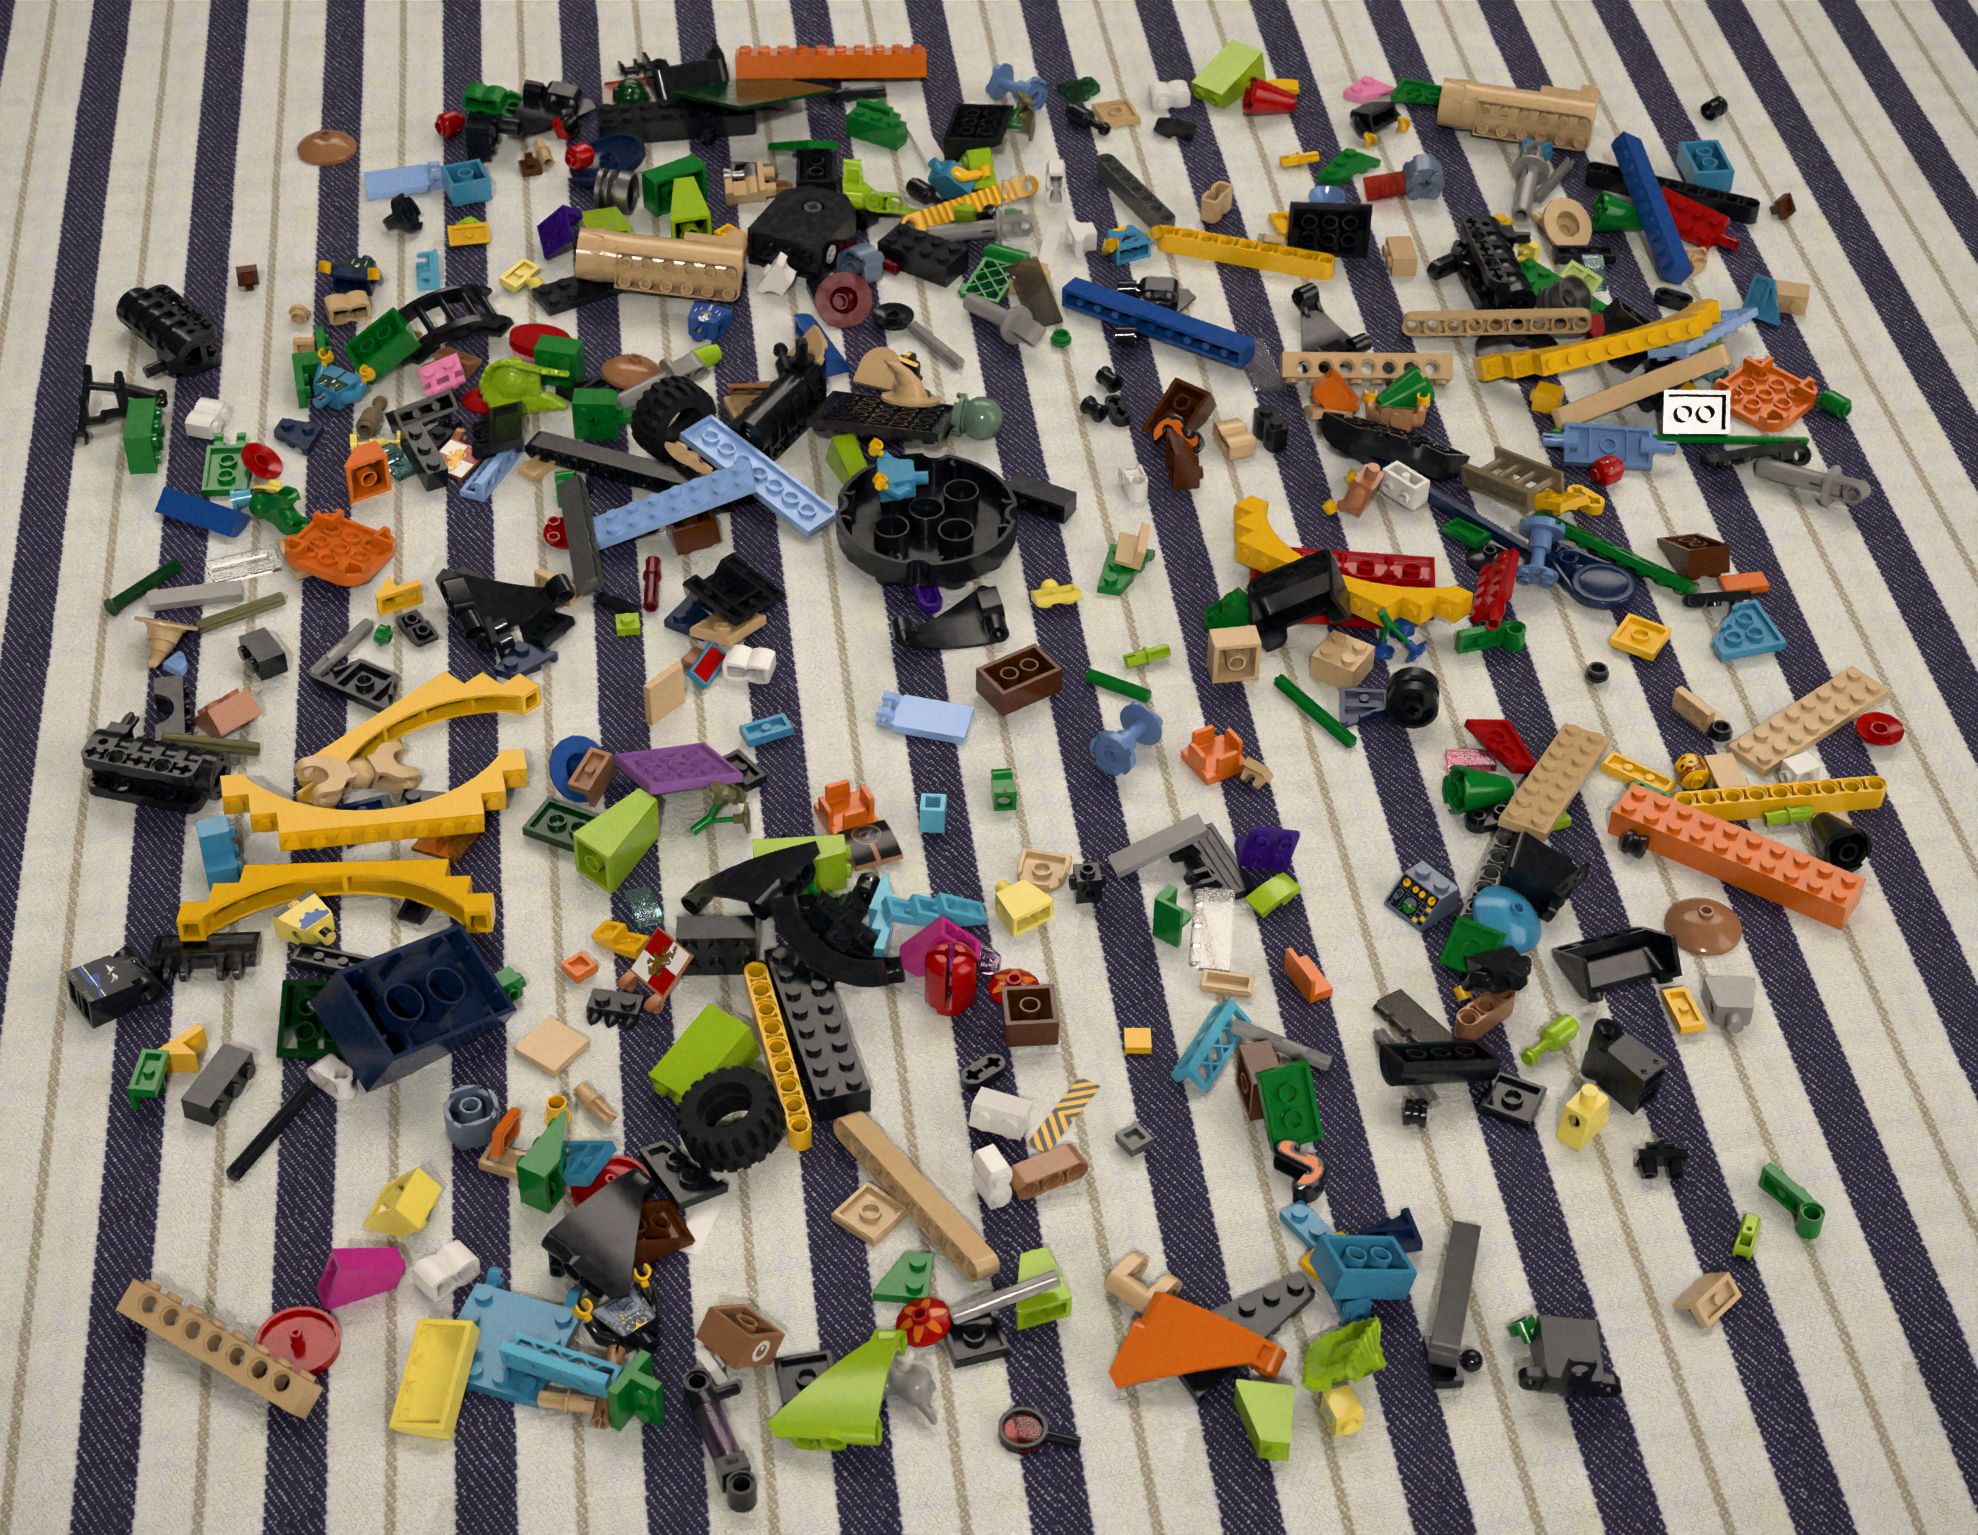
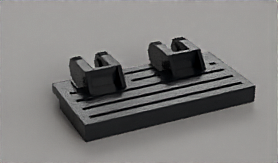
(499, 430)
(1213, 865)
(224, 948)

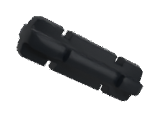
(616, 604)

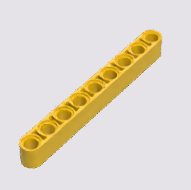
(1247, 253)
(1822, 795)
(778, 1055)

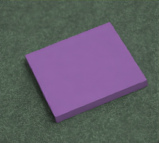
(677, 768)

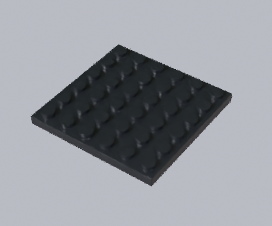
(870, 415)

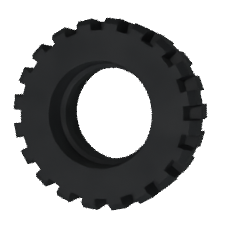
(660, 406)
(739, 1143)

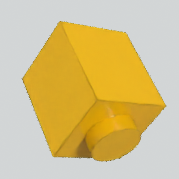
(1546, 397)

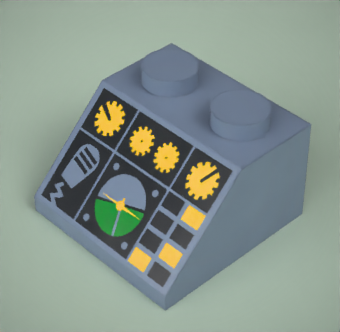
(1422, 896)

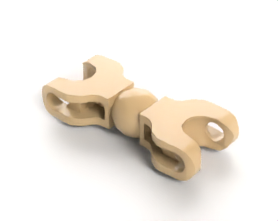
(338, 776)

